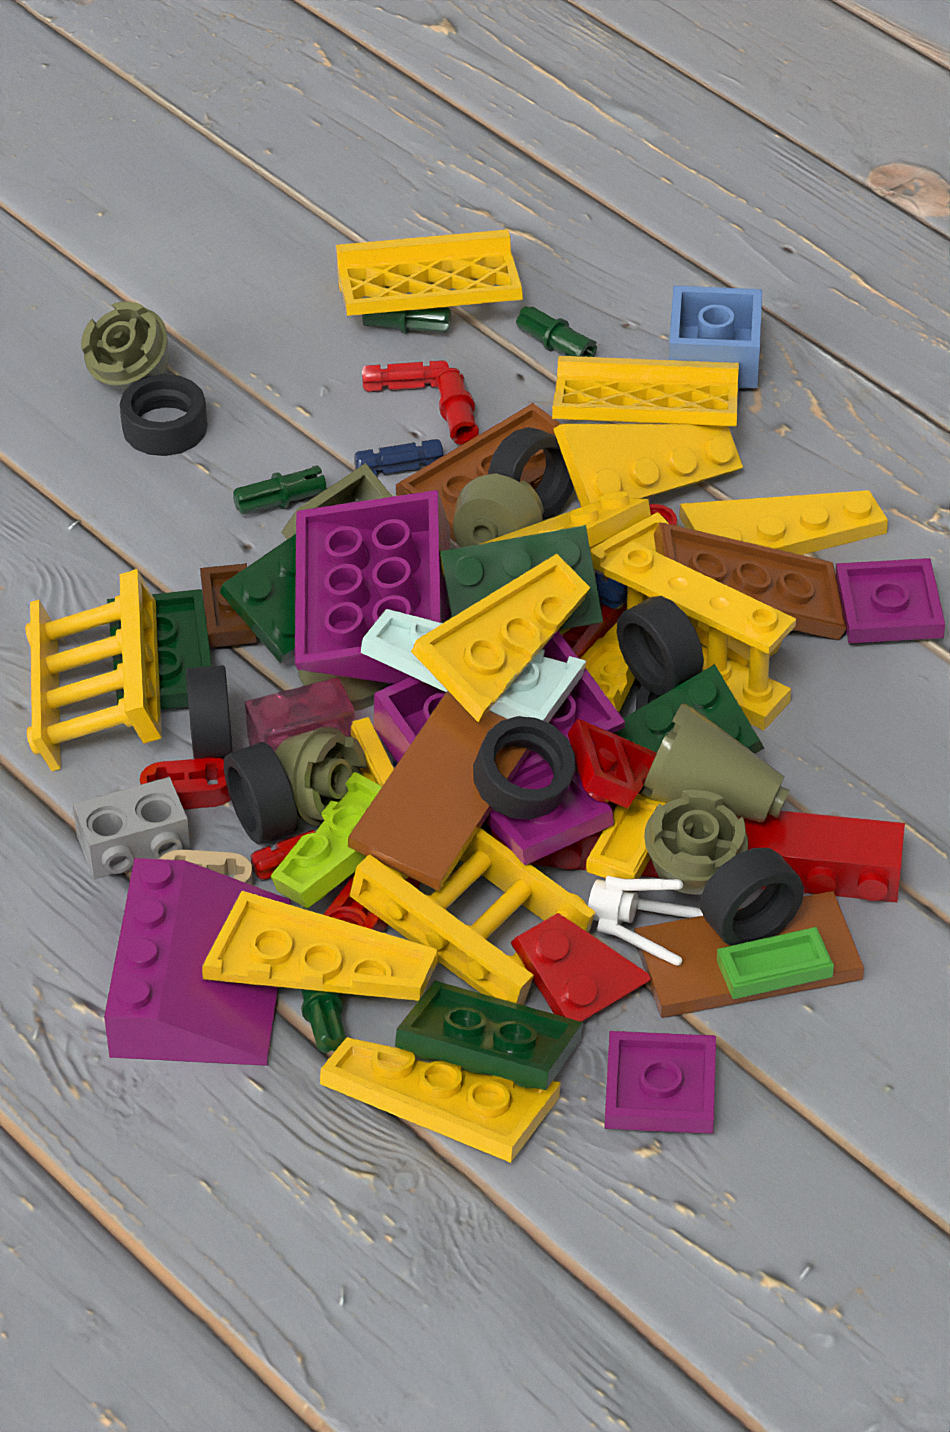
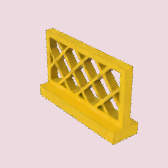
(416, 262)
(646, 391)

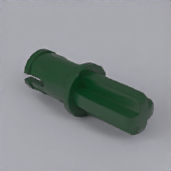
(427, 319)
(555, 333)
(279, 490)
(323, 1013)

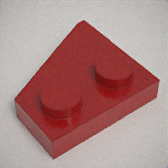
(609, 764)
(575, 969)

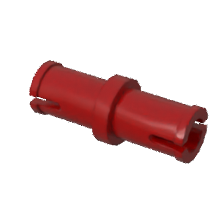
(456, 405)

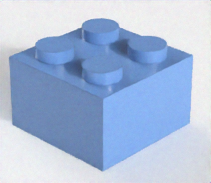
(718, 327)

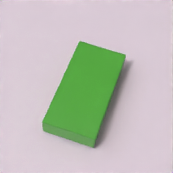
(774, 963)

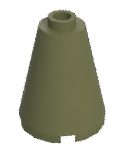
(711, 760)

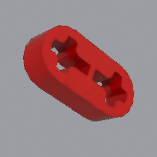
(191, 780)

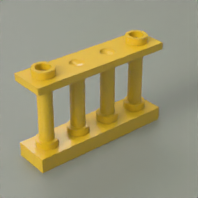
(726, 614)
(136, 674)
(462, 946)

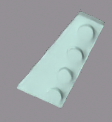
(534, 693)

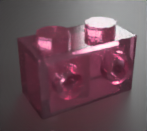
(298, 711)

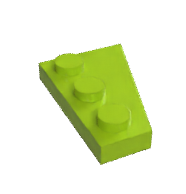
(323, 857)

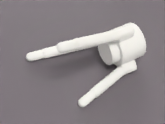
(618, 904)

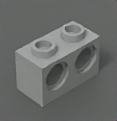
(130, 825)

